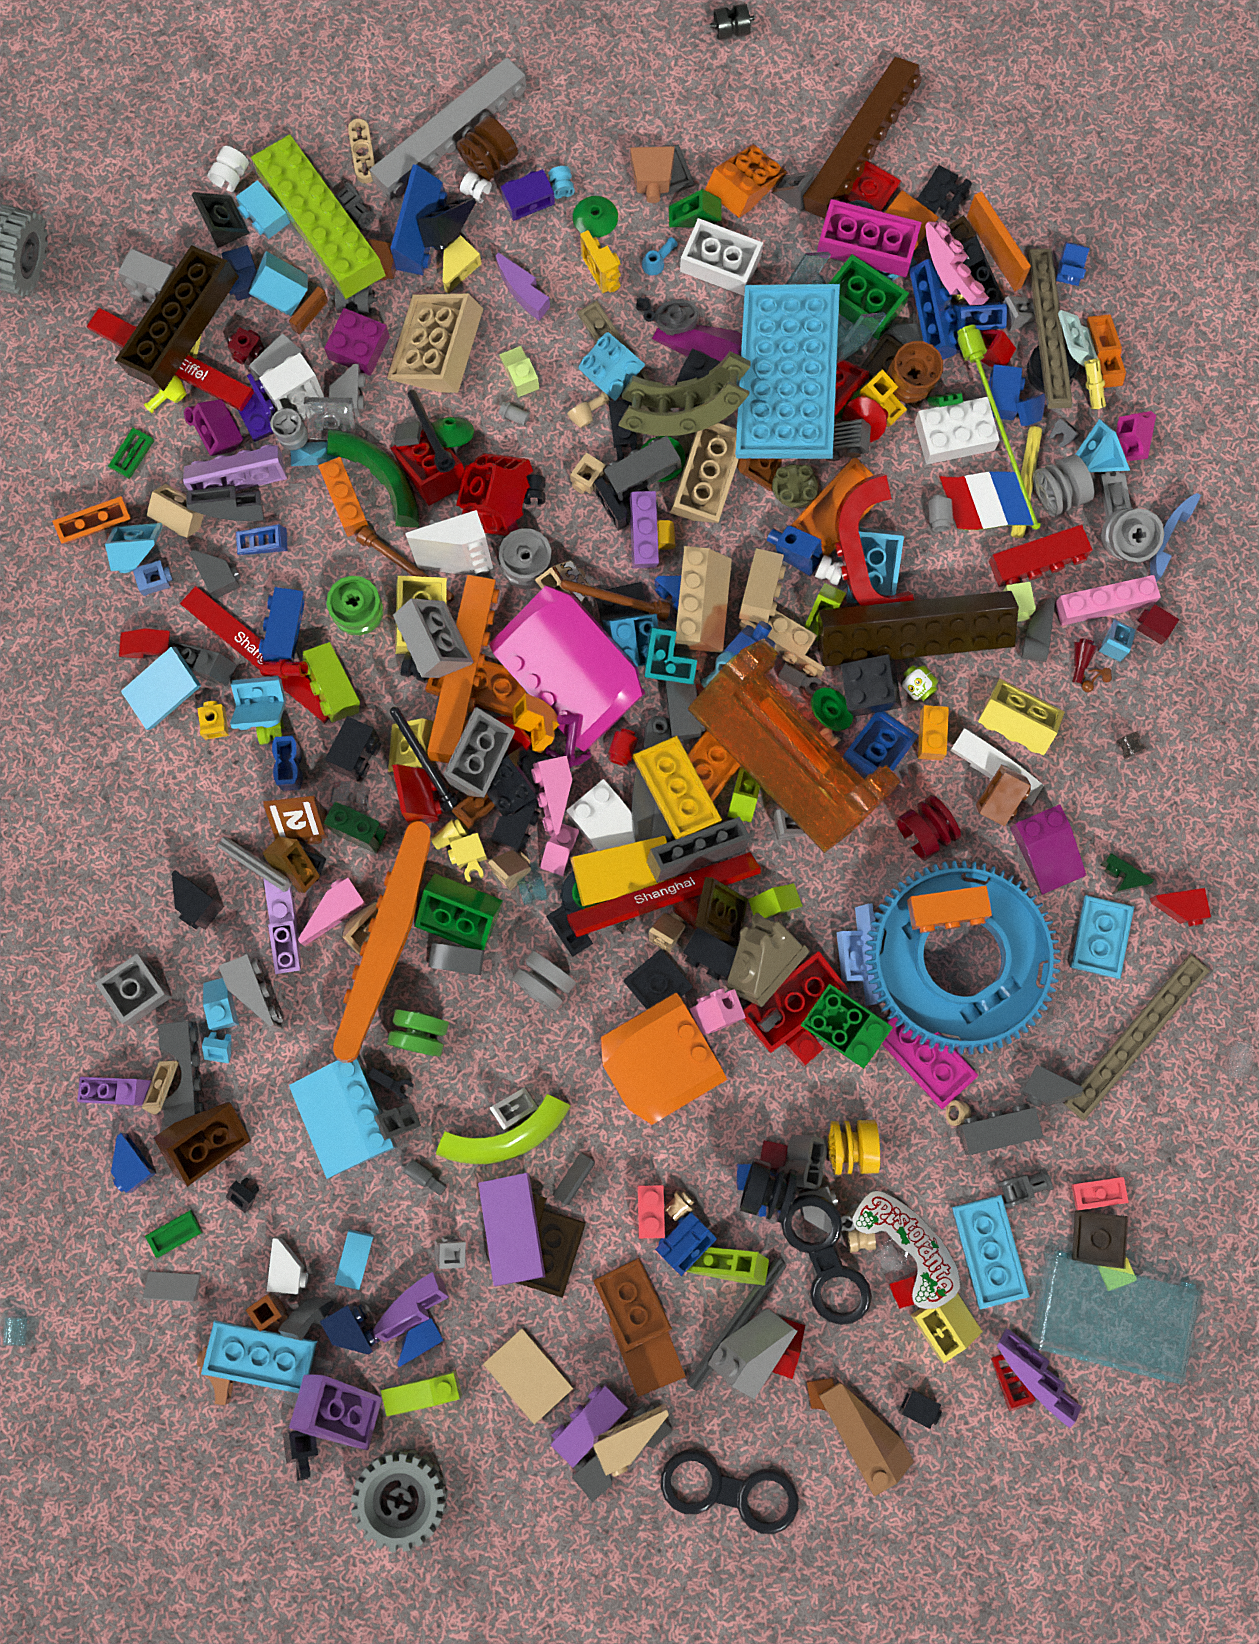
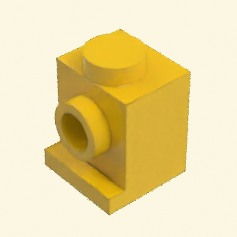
(218, 726)

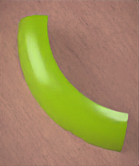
(509, 1144)

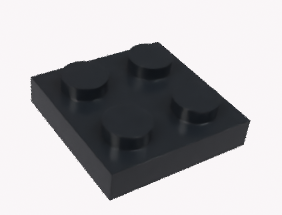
(612, 610)
(656, 980)

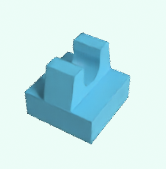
(217, 1049)

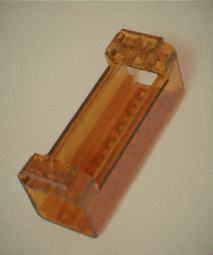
(786, 751)

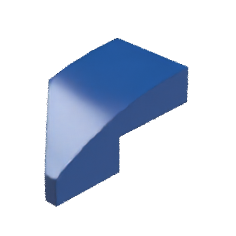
(1031, 409)
(419, 1341)

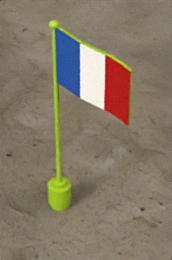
(987, 497)

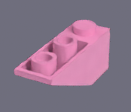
(554, 786)

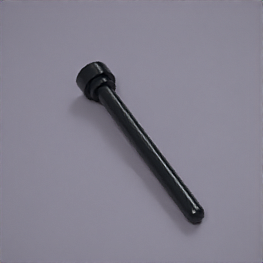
(443, 460)
(447, 799)

